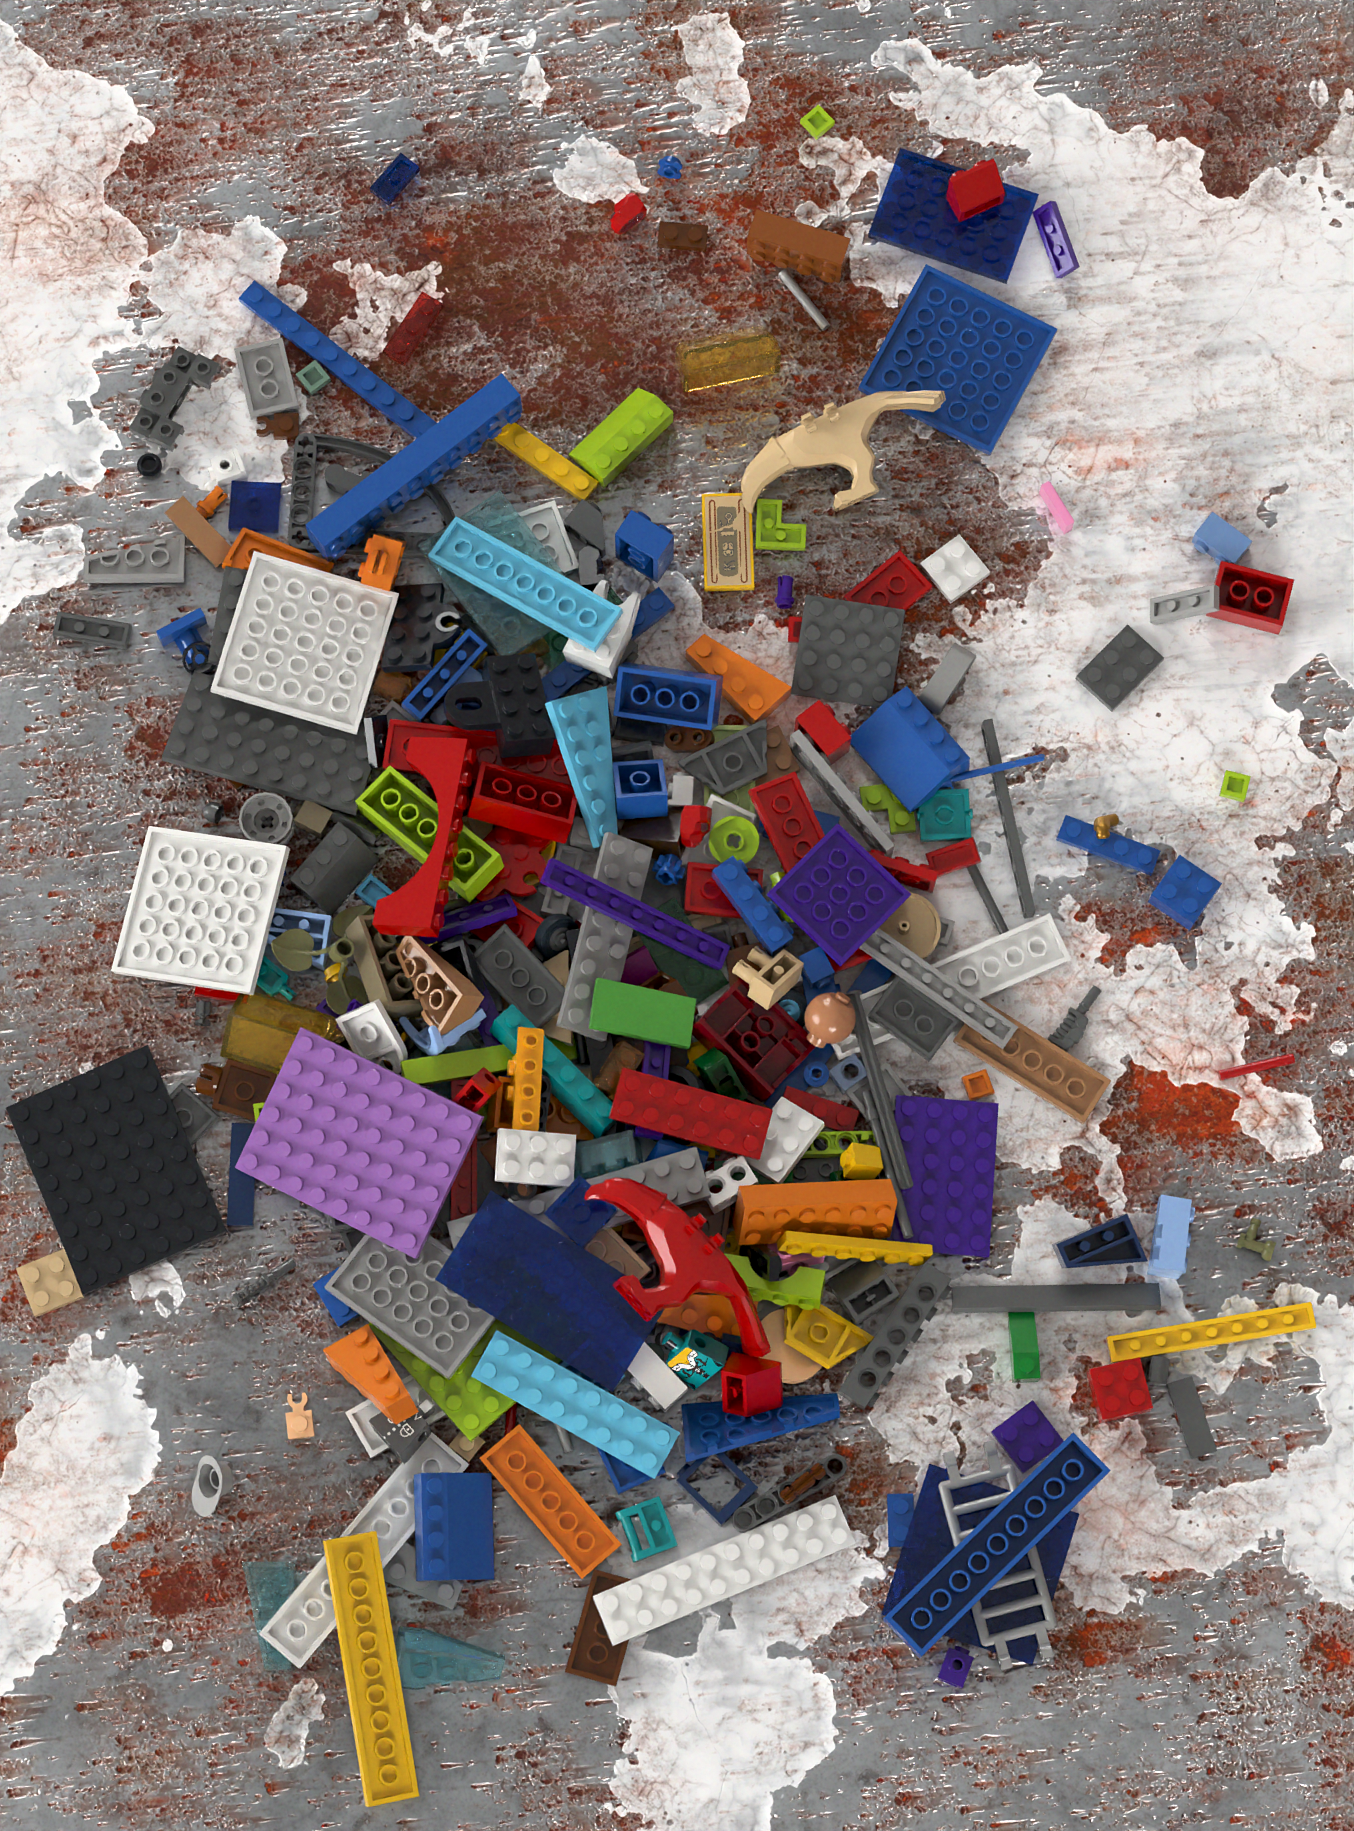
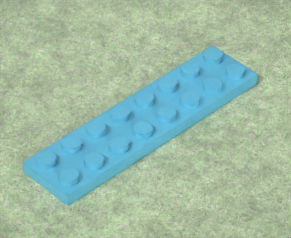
(525, 584)
(575, 1404)

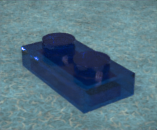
(394, 179)

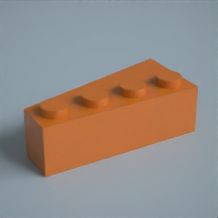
(744, 684)
(371, 1372)

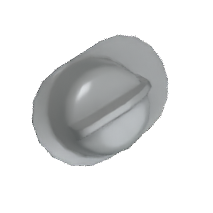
(211, 1482)

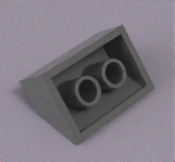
(334, 869)

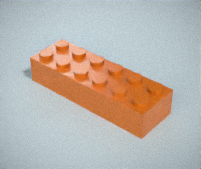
(825, 1208)

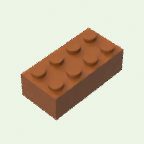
(798, 246)

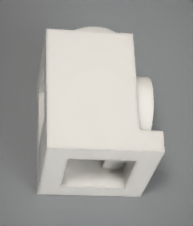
(234, 472)
(680, 791)

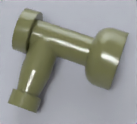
(1248, 1241)

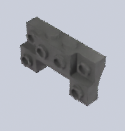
(167, 394)

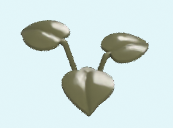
(295, 952)

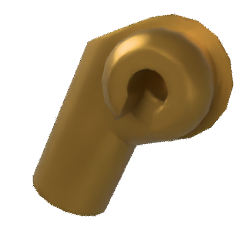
(1103, 823)

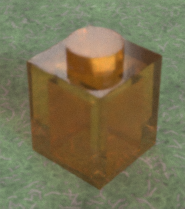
(393, 687)

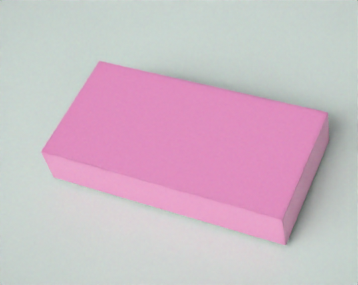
(1056, 507)

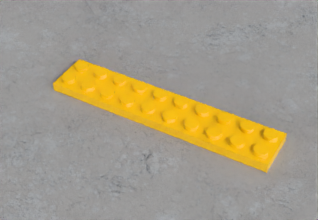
(371, 1668)

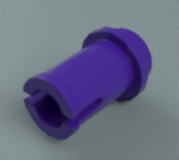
(784, 596)

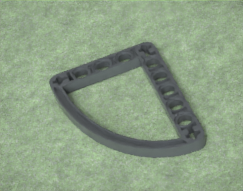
(357, 448)

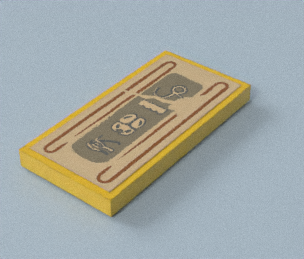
(727, 543)

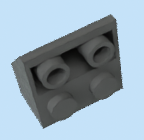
(863, 1290)

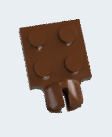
(235, 1087)

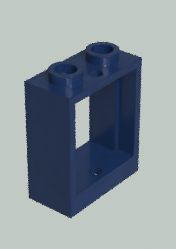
(736, 1502)

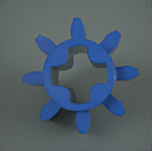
(668, 869)

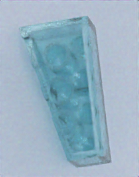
(606, 1155)
(269, 1588)

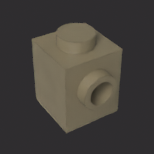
(313, 818)

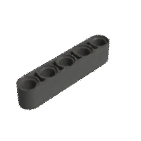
(773, 1495)

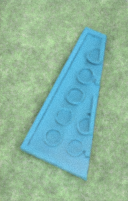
(585, 745)

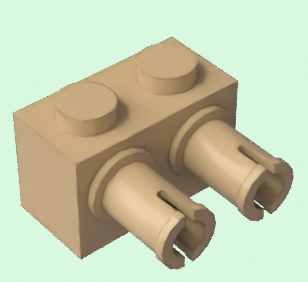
(773, 979)

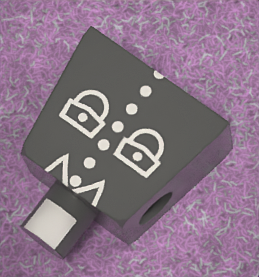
(406, 1436)

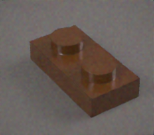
(682, 236)

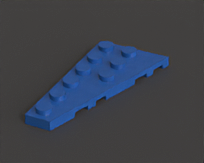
(713, 1431)

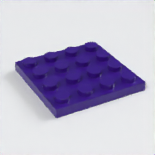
(838, 894)

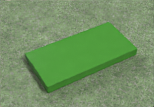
(642, 1013)

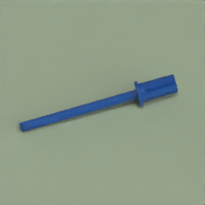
(992, 769)

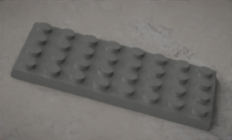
(268, 749)

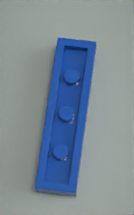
(1115, 848)

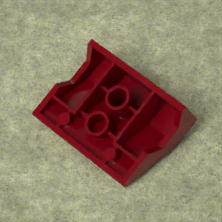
(757, 1041)

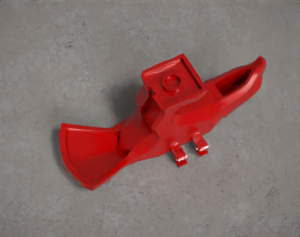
(685, 1257)

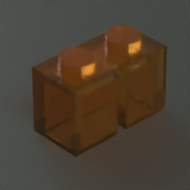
(621, 1056)

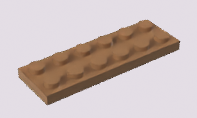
(1039, 1068)

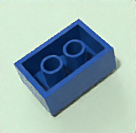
(644, 545)

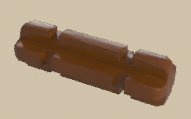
(803, 1483)

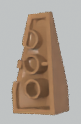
(441, 989)

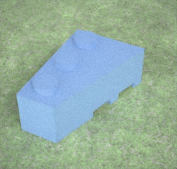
(1171, 1237)

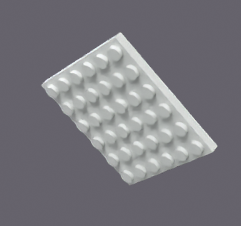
(304, 642)
(200, 910)

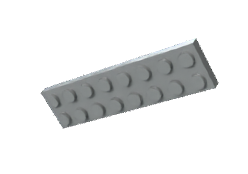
(602, 940)

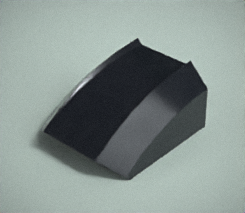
(458, 954)

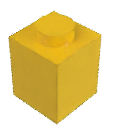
(861, 1162)

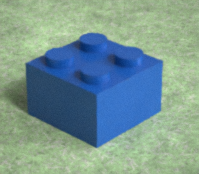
(640, 789)
(1184, 892)

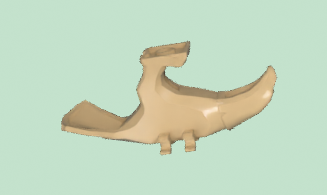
(836, 439)

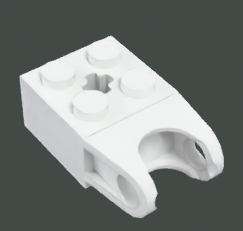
(613, 647)

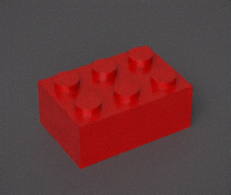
(1252, 597)

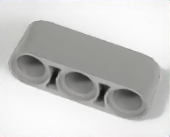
(947, 678)

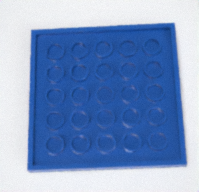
(961, 345)

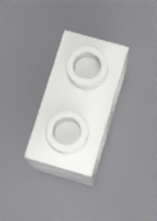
(730, 1187)

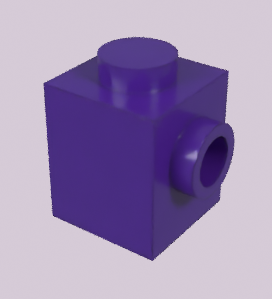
(955, 1667)

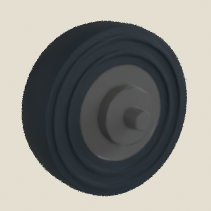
(552, 936)

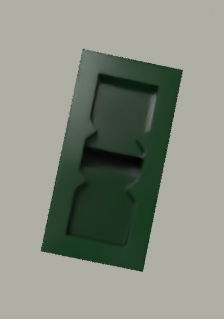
(719, 1074)

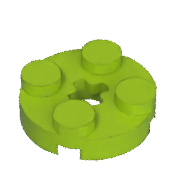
(738, 827)

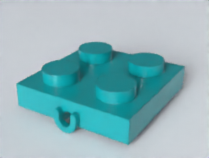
(945, 816)

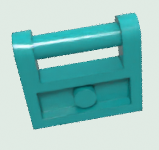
(654, 1525)

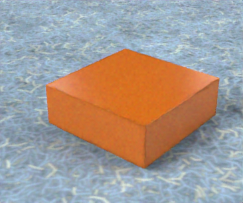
(977, 1085)

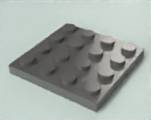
(847, 651)

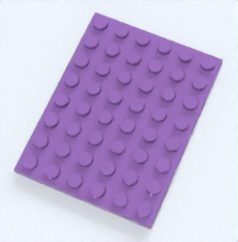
(359, 1142)

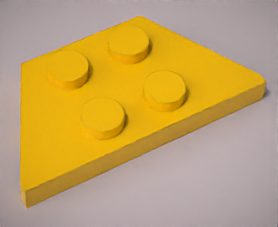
(822, 1334)

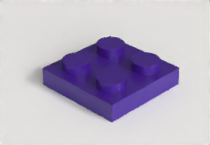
(1027, 1437)

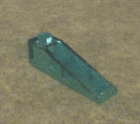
(436, 1658)

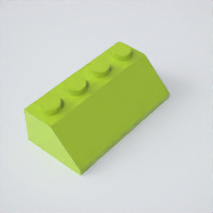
(622, 436)

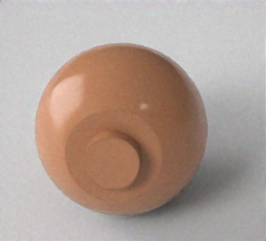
(829, 1019)

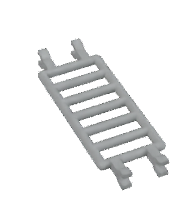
(1036, 1572)

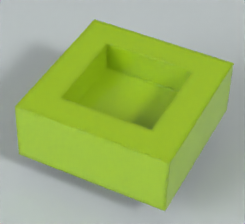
(817, 122)
(1234, 786)

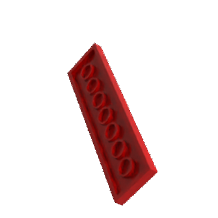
(399, 731)
(793, 832)

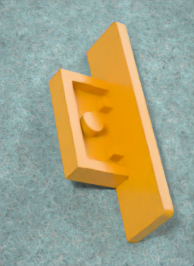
(526, 1078)

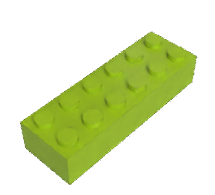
(412, 823)

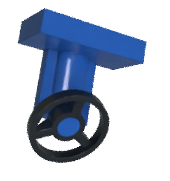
(188, 640)

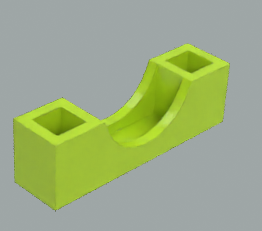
(800, 1289)

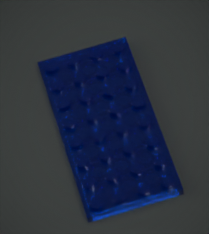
(546, 1290)

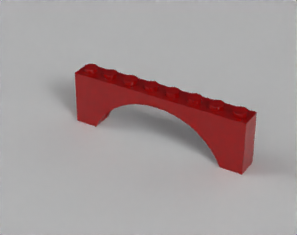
(420, 903)

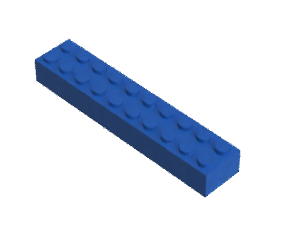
(415, 468)
(996, 1545)

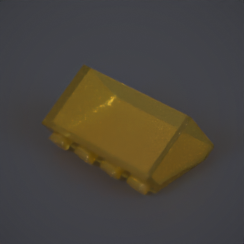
(727, 358)
(264, 1028)

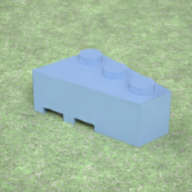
(317, 925)

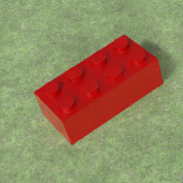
(523, 802)

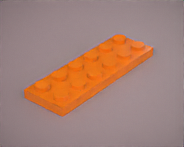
(550, 1501)

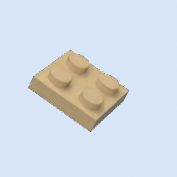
(49, 1283)

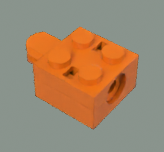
(382, 561)

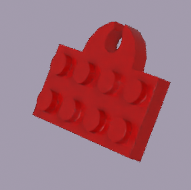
(520, 857)

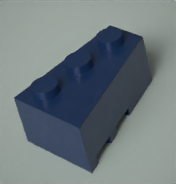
(1102, 1244)

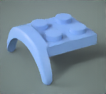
(432, 1042)

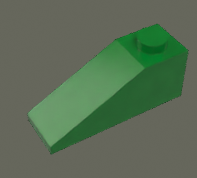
(1023, 1347)

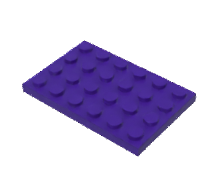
(952, 1173)

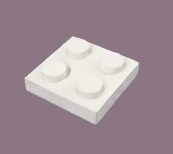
(954, 568)

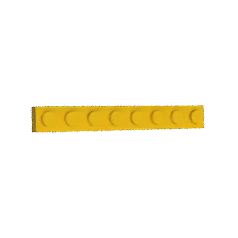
(1211, 1332)

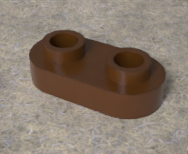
(687, 739)

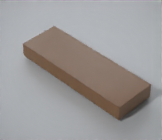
(198, 531)

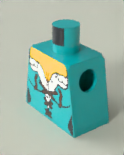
(694, 1356)

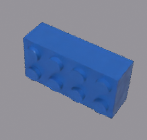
(668, 695)

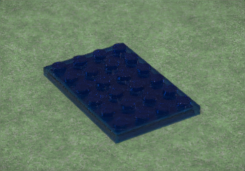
(920, 219)

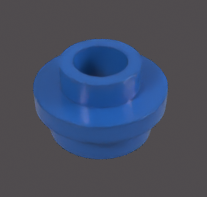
(812, 1081)

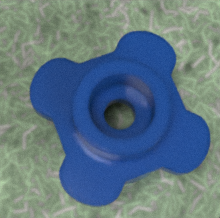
(670, 167)

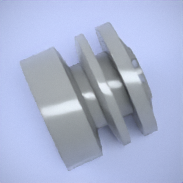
(267, 807)

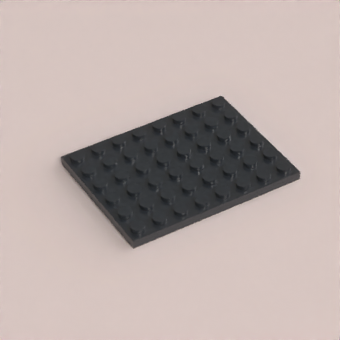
(116, 1170)

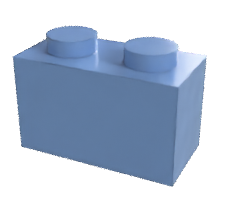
(1221, 540)

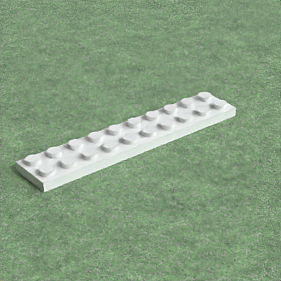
(982, 970)
(723, 1570)
(309, 1611)

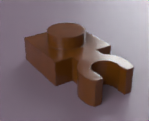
(284, 426)

